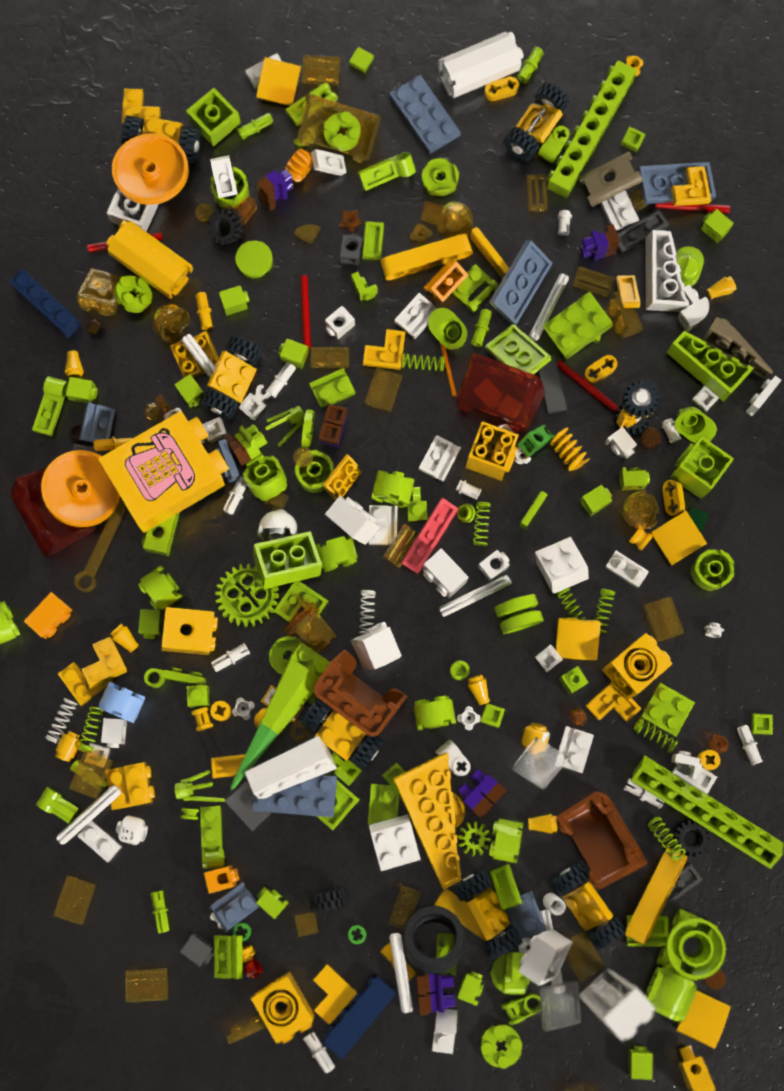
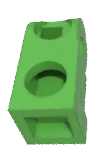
(535, 440)

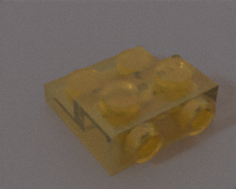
(98, 292)

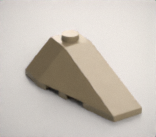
(727, 338)

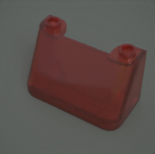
(500, 391)
(46, 530)

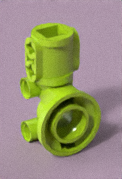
(673, 985)

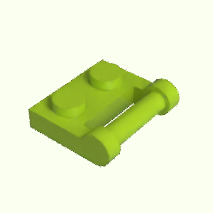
(474, 280)

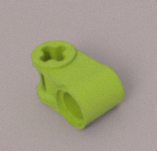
(553, 145)
(520, 1007)

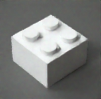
(125, 209)
(353, 519)
(561, 565)
(444, 574)
(394, 842)
(545, 956)

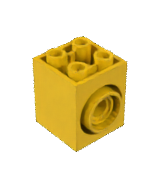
(492, 451)
(201, 626)
(637, 666)
(283, 1022)

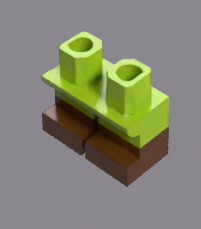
(245, 444)

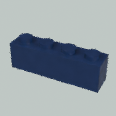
(44, 303)
(359, 1016)

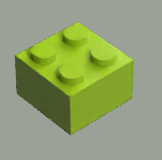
(213, 116)

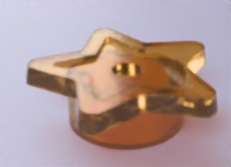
(350, 215)

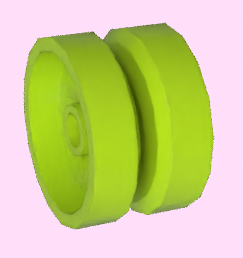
(518, 612)

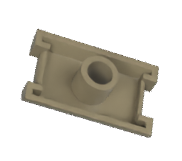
(597, 179)

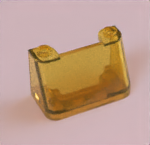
(318, 110)

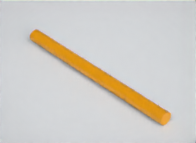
(448, 370)

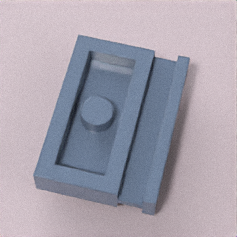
(96, 423)
(231, 474)
(234, 906)
(527, 917)

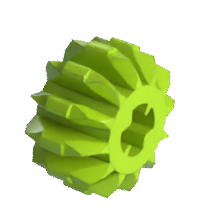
(481, 840)

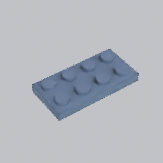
(425, 114)
(660, 179)
(521, 282)
(310, 798)

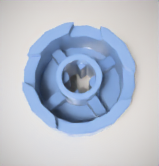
(121, 702)

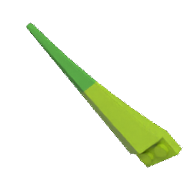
(290, 695)

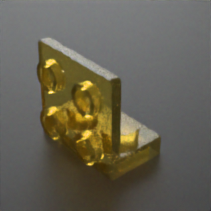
(625, 319)

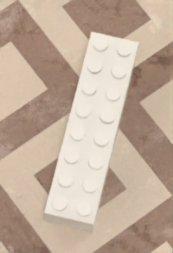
(617, 1003)

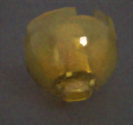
(454, 219)
(170, 322)
(640, 510)

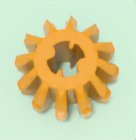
(299, 164)

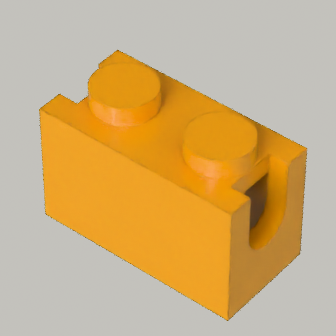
(446, 281)
(48, 616)
(218, 881)

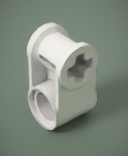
(454, 757)

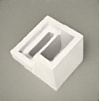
(376, 647)

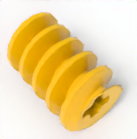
(568, 450)

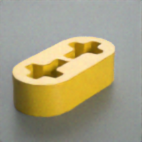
(501, 88)
(602, 372)
(673, 498)

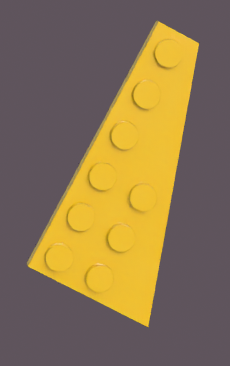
(431, 809)

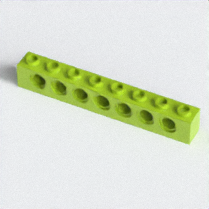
(624, 77)
(707, 812)

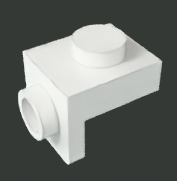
(685, 759)

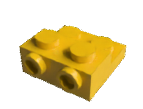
(133, 783)

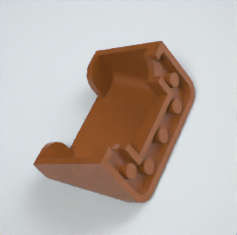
(355, 698)
(602, 839)

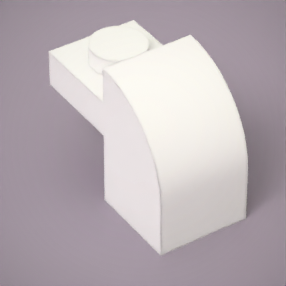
(696, 311)

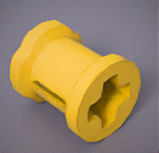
(197, 714)

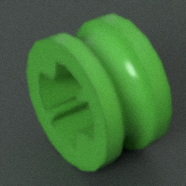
(245, 926)
(363, 932)

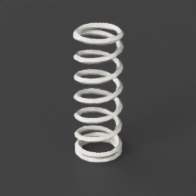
(369, 594)
(57, 739)
(559, 908)

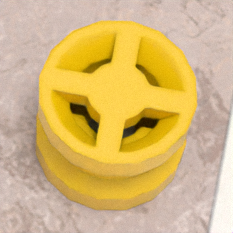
(640, 538)
(222, 714)
(705, 759)

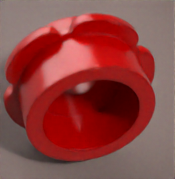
(253, 968)

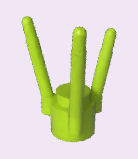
(294, 416)
(185, 789)

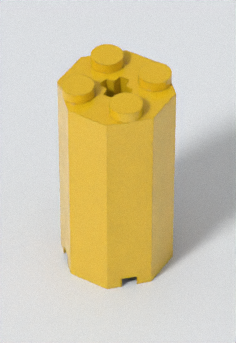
(149, 259)

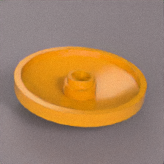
(150, 169)
(79, 489)

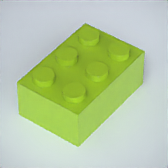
(578, 325)
(287, 560)

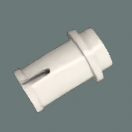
(564, 222)
(672, 433)
(468, 489)

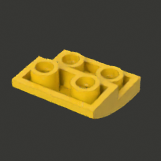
(278, 81)
(186, 360)
(342, 478)
(678, 538)
(578, 638)
(704, 1019)

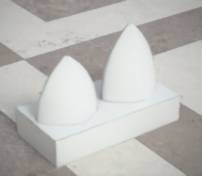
(626, 569)

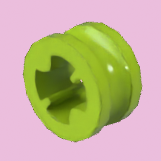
(189, 813)

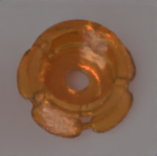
(578, 716)
(722, 740)

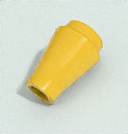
(722, 287)
(73, 365)
(124, 638)
(479, 689)
(544, 824)

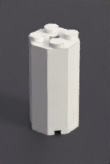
(480, 64)

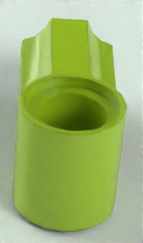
(52, 802)
(513, 980)

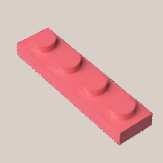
(429, 535)

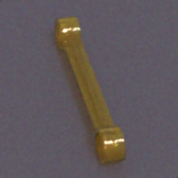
(101, 547)

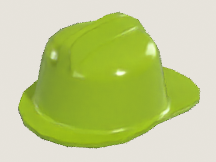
(690, 264)
(447, 328)
(694, 424)

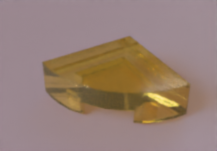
(307, 232)

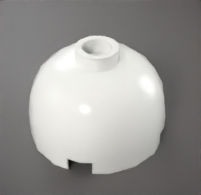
(277, 525)

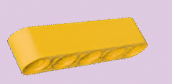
(426, 257)
(655, 897)

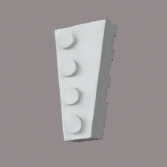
(663, 276)
(291, 768)

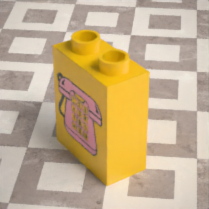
(164, 470)

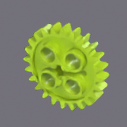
(233, 606)

